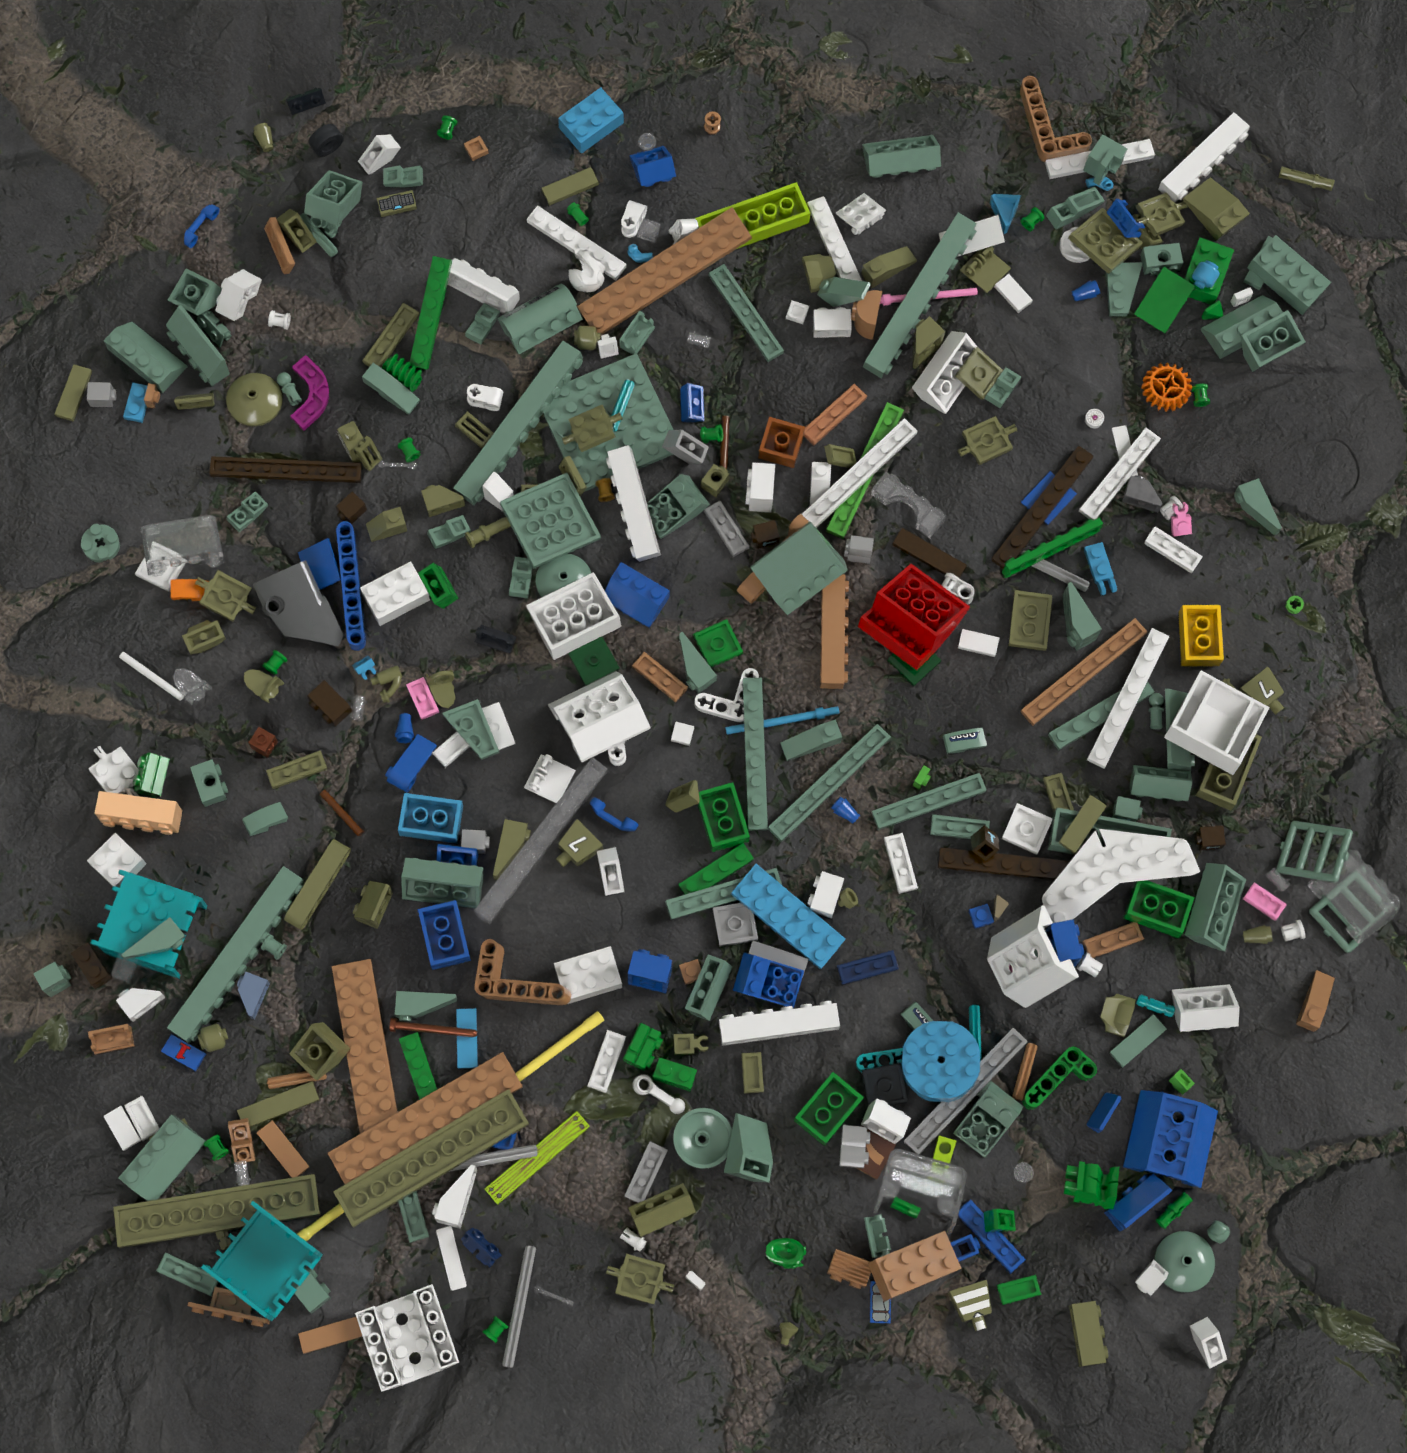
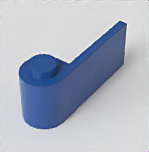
(410, 763)

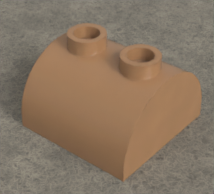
(865, 313)

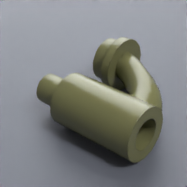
(386, 676)

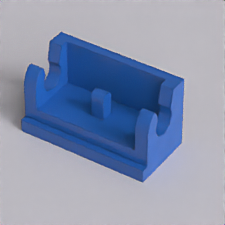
(1124, 219)

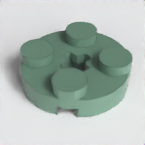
(102, 553)

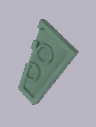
(1121, 287)
(473, 728)

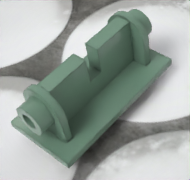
(207, 322)
(878, 1244)

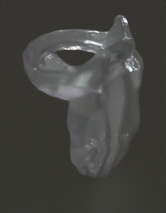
(190, 685)

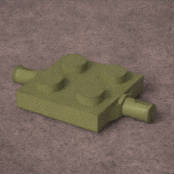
(1160, 214)
(592, 428)
(987, 440)
(225, 595)
(640, 1279)

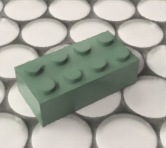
(1289, 274)

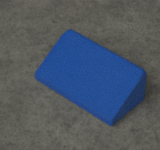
(692, 403)
(1103, 1112)

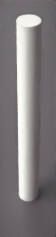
(150, 675)

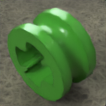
(1298, 608)

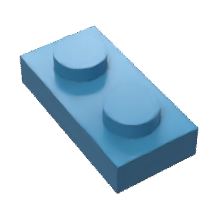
(135, 405)

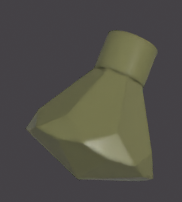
(787, 1331)

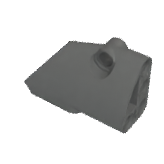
(299, 605)

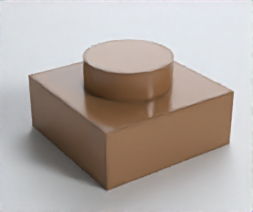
(476, 148)
(152, 396)
(690, 971)

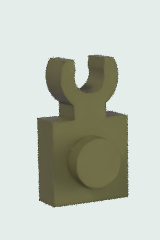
(685, 1044)

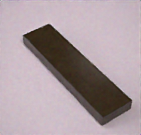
(928, 553)

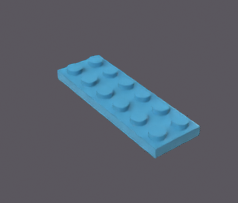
(788, 916)

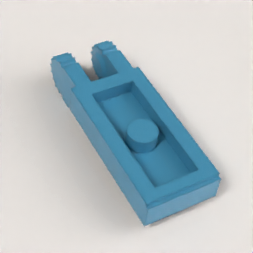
(1100, 567)

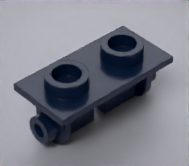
(475, 1240)

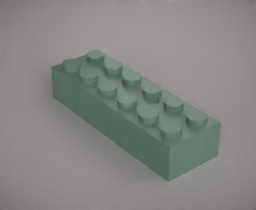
(1063, 818)

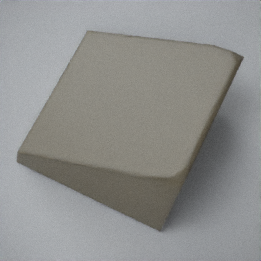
(999, 907)

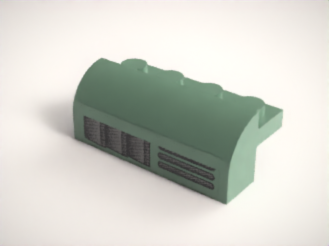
(540, 318)

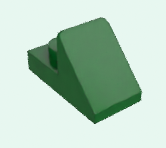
(999, 1220)

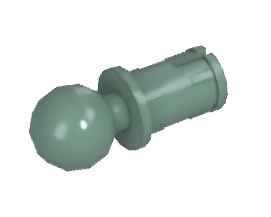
(284, 380)
(1156, 701)

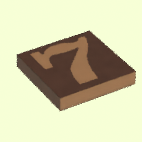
(879, 1151)

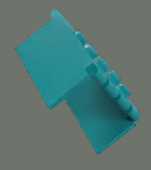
(140, 909)
(264, 1263)

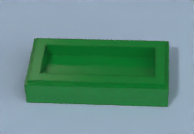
(1018, 1289)

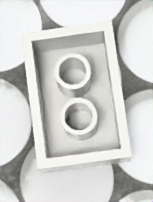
(395, 593)
(589, 974)

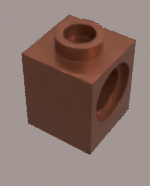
(263, 742)

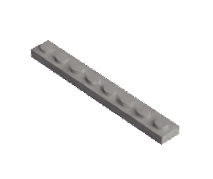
(947, 1111)

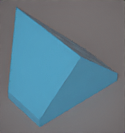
(1005, 207)

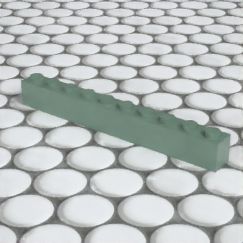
(919, 295)
(519, 421)
(236, 955)

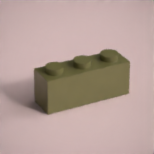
(662, 1209)
(1088, 1333)

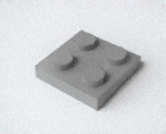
(734, 924)

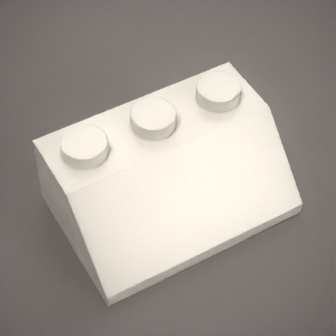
(1205, 1008)

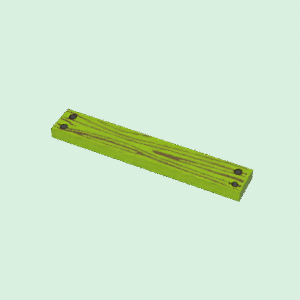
(547, 1150)

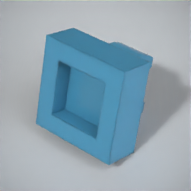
(363, 665)

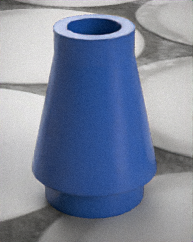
(1086, 291)
(404, 730)
(845, 810)

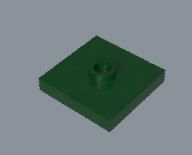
(593, 661)
(909, 673)

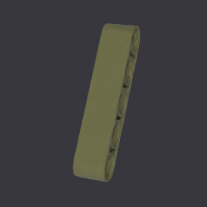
(317, 884)

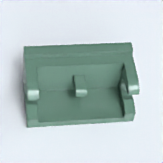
(637, 333)

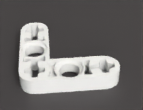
(732, 706)

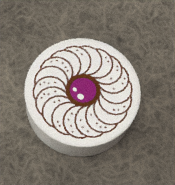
(1094, 418)

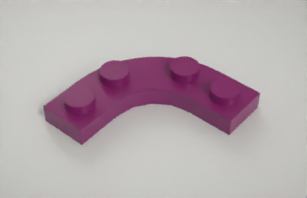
(318, 394)

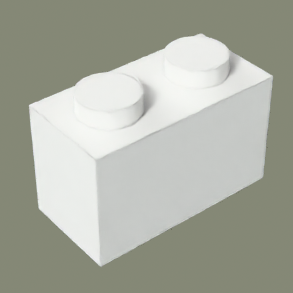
(832, 322)
(826, 894)
(886, 1121)

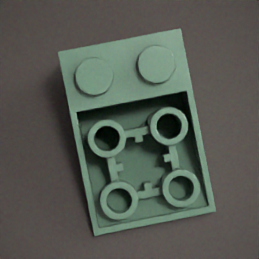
(676, 505)
(988, 1119)
(749, 1150)

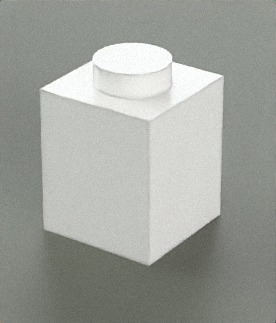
(1151, 1278)

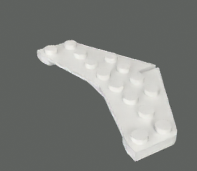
(1122, 860)

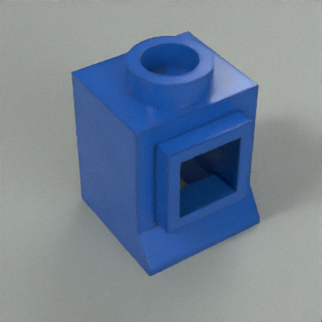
(972, 1243)

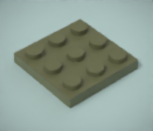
(1104, 241)

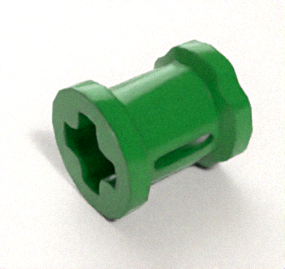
(447, 127)
(1032, 219)
(1200, 401)
(711, 434)
(409, 449)
(275, 662)
(216, 1148)
(495, 1329)

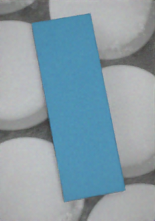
(467, 1046)

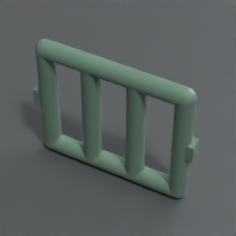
(1311, 829)
(1329, 930)

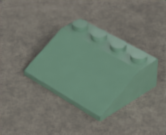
(799, 568)

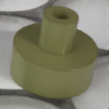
(848, 898)

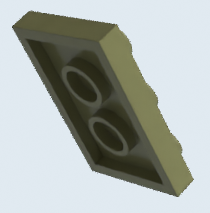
(1030, 620)

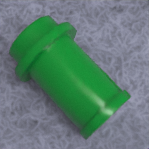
(577, 213)

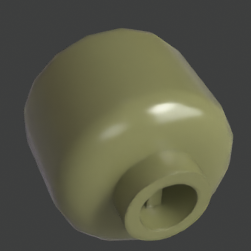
(586, 337)
(212, 1037)

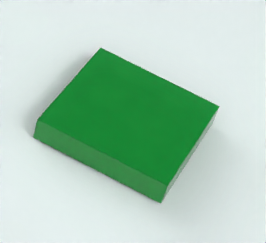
(718, 643)

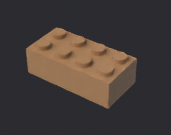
(914, 1266)

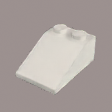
(454, 1202)

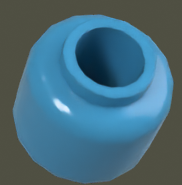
(1205, 274)

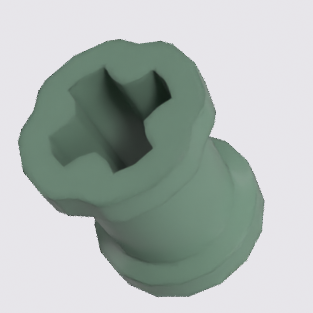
(273, 947)

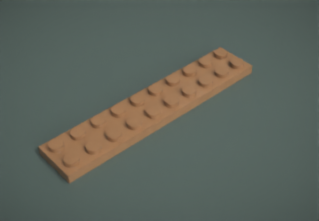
(665, 271)
(366, 1039)
(424, 1117)

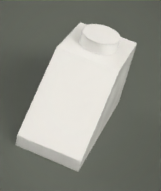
(379, 153)
(819, 480)
(496, 490)
(610, 871)
(138, 1001)
(1208, 1342)

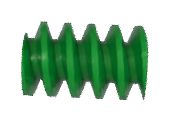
(403, 373)

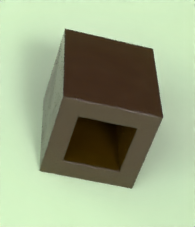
(351, 508)
(765, 534)
(1210, 838)
(985, 843)

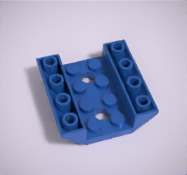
(1157, 1132)

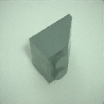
(195, 293)

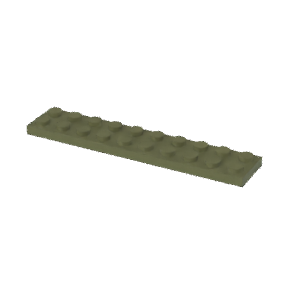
(431, 1158)
(214, 1210)

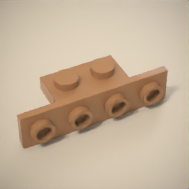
(227, 1303)

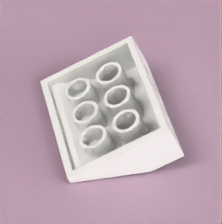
(574, 615)

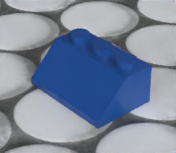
(636, 595)
(1137, 1201)

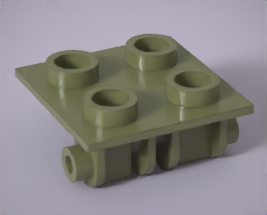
(985, 269)

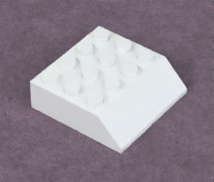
(1217, 722)

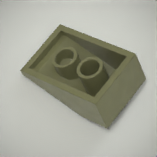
(1216, 208)

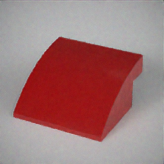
(913, 616)

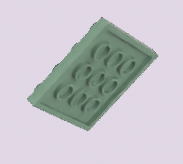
(550, 520)

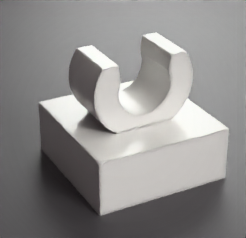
(607, 346)

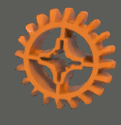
(1151, 384)

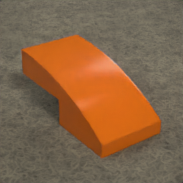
(186, 589)

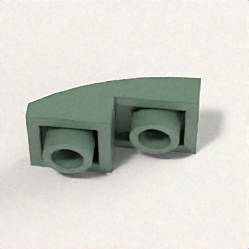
(247, 512)
(264, 818)

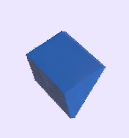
(457, 855)

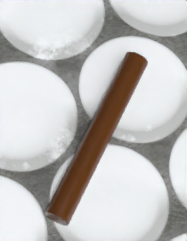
(724, 444)
(341, 812)

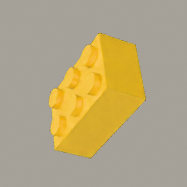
(1201, 635)

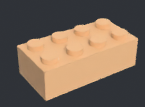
(138, 812)

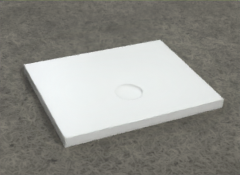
(499, 726)

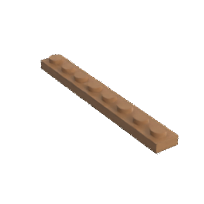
(1084, 671)

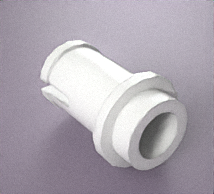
(633, 1239)

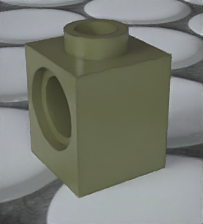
(712, 487)

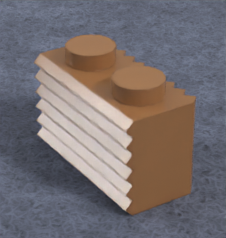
(850, 1269)

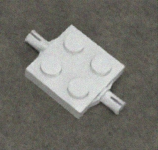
(115, 771)

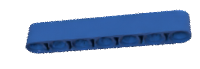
(353, 594)

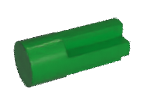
(905, 1207)

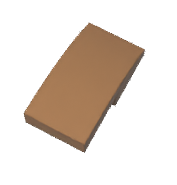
(241, 1140)

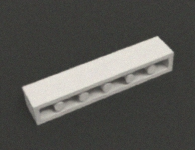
(1204, 157)
(633, 502)
(779, 1024)

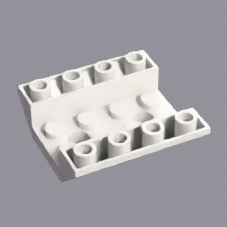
(603, 721)
(1031, 975)
(392, 1343)

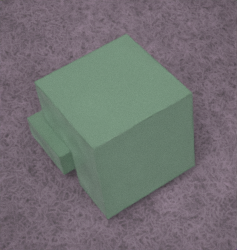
(1104, 157)

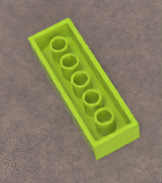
(768, 213)

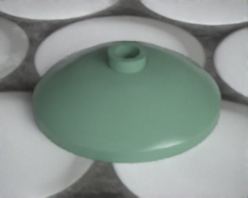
(549, 574)
(704, 1123)
(1171, 1256)

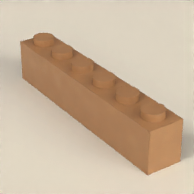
(833, 634)

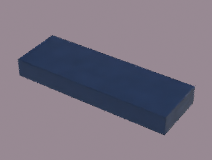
(867, 967)

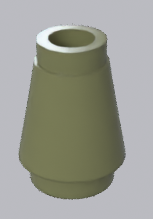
(263, 135)
(1258, 935)

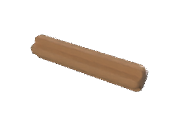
(1024, 1072)
(291, 1079)

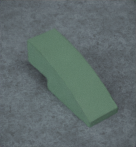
(1074, 207)
(390, 388)

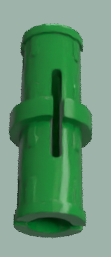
(1174, 1210)

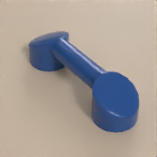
(211, 213)
(627, 825)

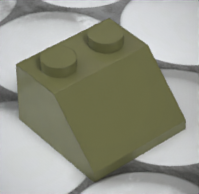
(926, 340)
(373, 903)
(319, 1050)

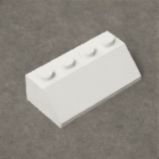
(482, 287)
(938, 381)

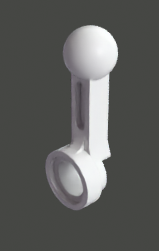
(676, 1105)

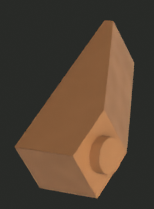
(1315, 1001)

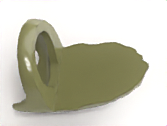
(262, 684)
(442, 688)

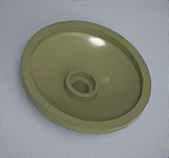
(256, 409)

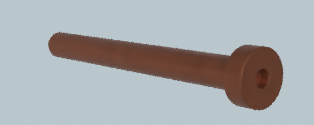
(394, 1024)

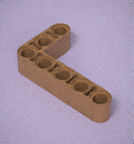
(1043, 126)
(752, 587)
(513, 986)

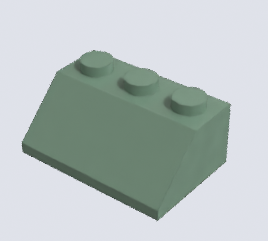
(1271, 340)

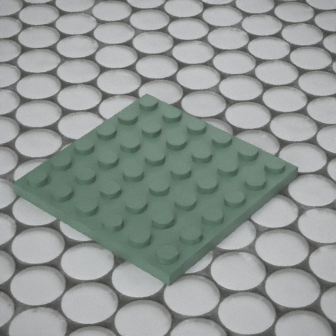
(642, 425)

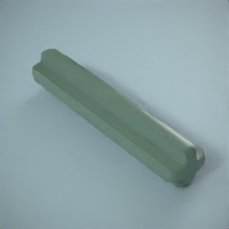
(319, 236)

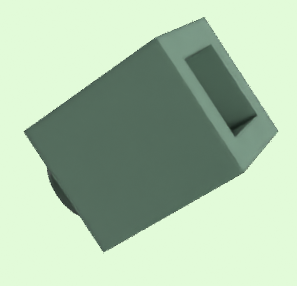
(1127, 809)

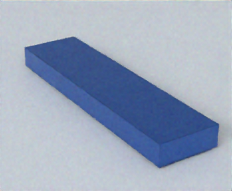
(993, 1241)

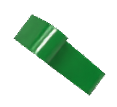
(1054, 1080)

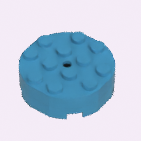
(941, 1042)

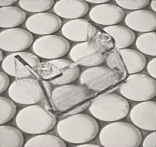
(924, 1176)

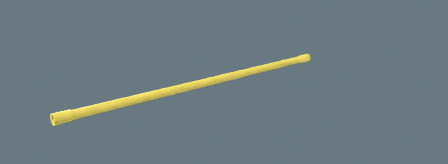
(589, 1024)

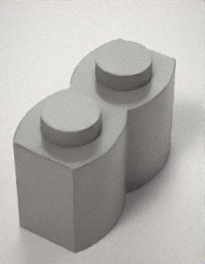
(859, 549)
(853, 1146)

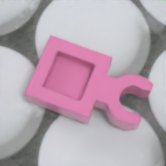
(1181, 522)

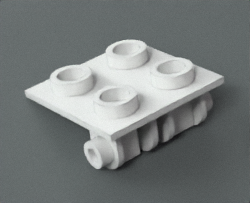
(861, 213)
(549, 778)

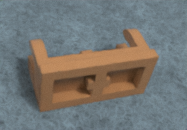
(111, 1039)

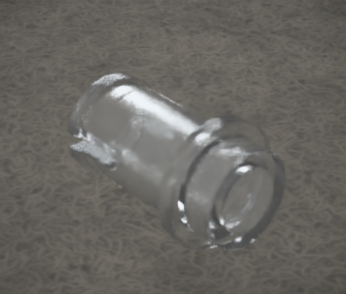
(698, 339)
(358, 707)
(1277, 879)
(242, 1173)

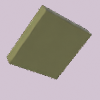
(979, 373)

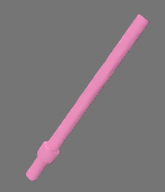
(886, 299)

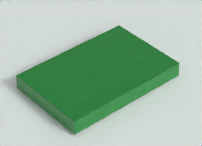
(1164, 300)

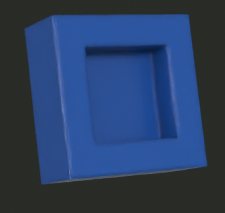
(981, 916)

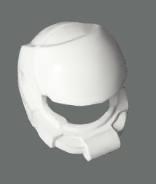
(590, 277)

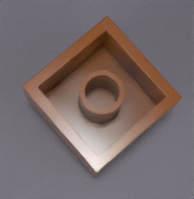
(781, 442)

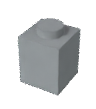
(100, 394)
(475, 839)

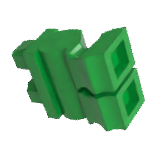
(1092, 1184)

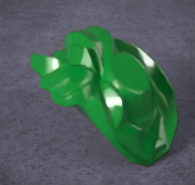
(786, 1252)

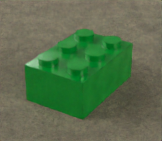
(1216, 254)
(723, 817)
(1159, 908)
(828, 1108)

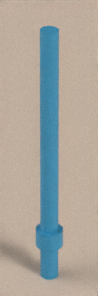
(819, 713)

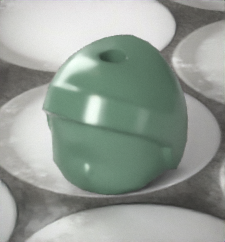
(1218, 1232)

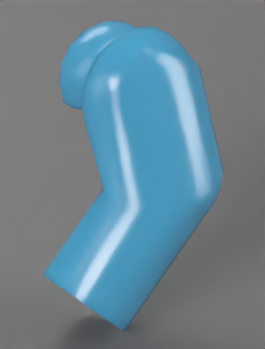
(1106, 184)
(637, 256)

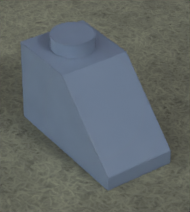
(252, 992)

